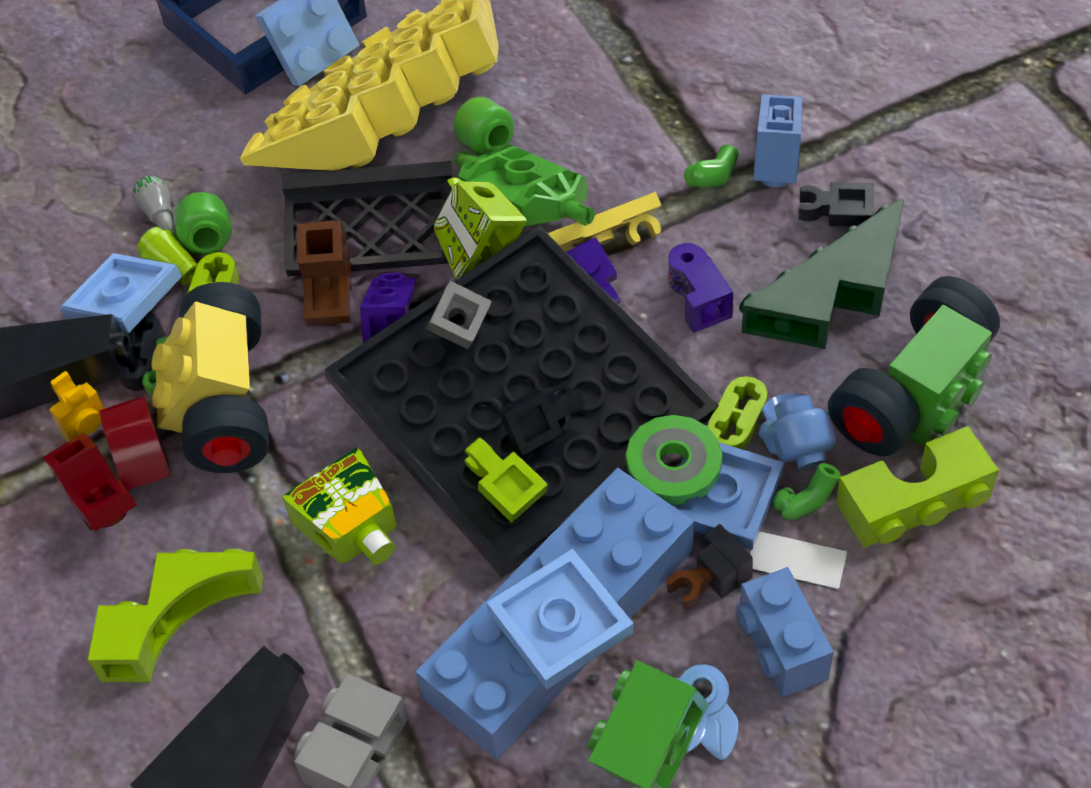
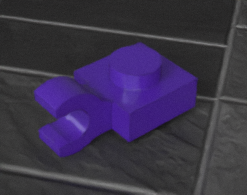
(596, 264)

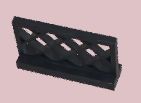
(369, 191)

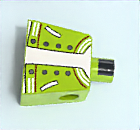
(475, 223)

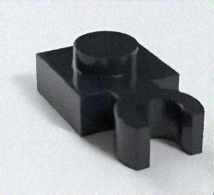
(844, 204)

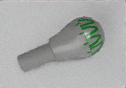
(153, 199)

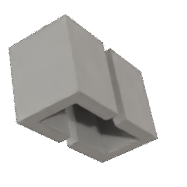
(356, 724)

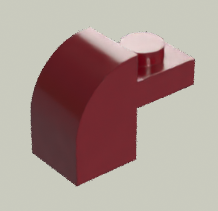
(135, 442)
(89, 483)

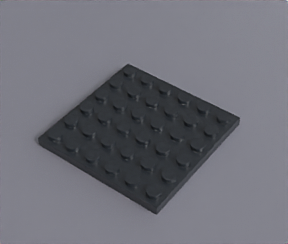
(540, 332)

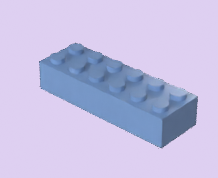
(630, 546)

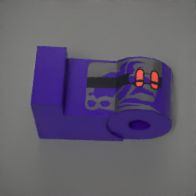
(701, 284)

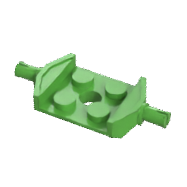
(530, 183)

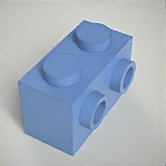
(785, 632)

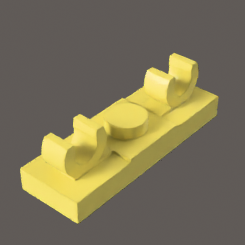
(605, 223)

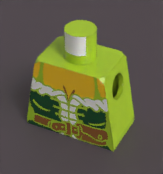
(344, 510)

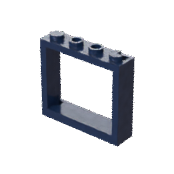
(250, 65)

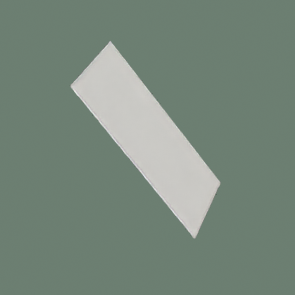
(805, 560)

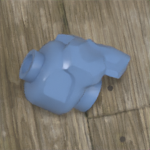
(797, 430)

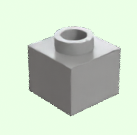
(461, 300)

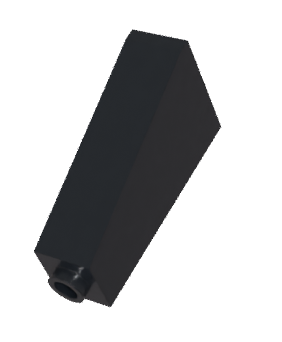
(37, 353)
(237, 732)

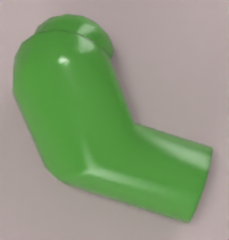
(712, 172)
(812, 498)

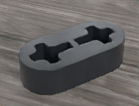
(141, 350)

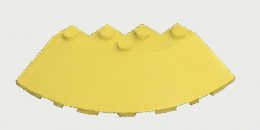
(378, 89)

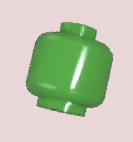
(483, 125)
(202, 223)

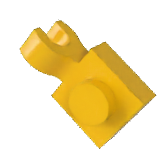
(77, 407)

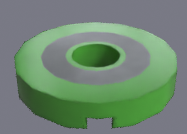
(678, 436)

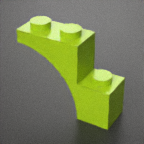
(184, 582)

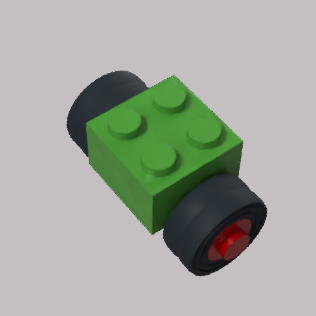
(928, 377)

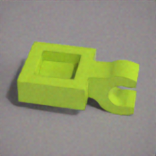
(506, 482)

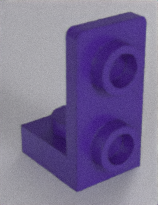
(385, 302)

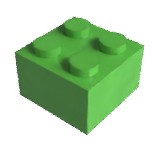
(647, 728)

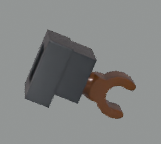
(720, 565)

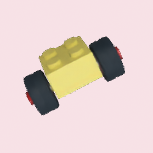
(206, 376)

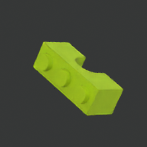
(885, 507)

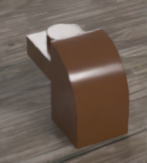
(325, 272)

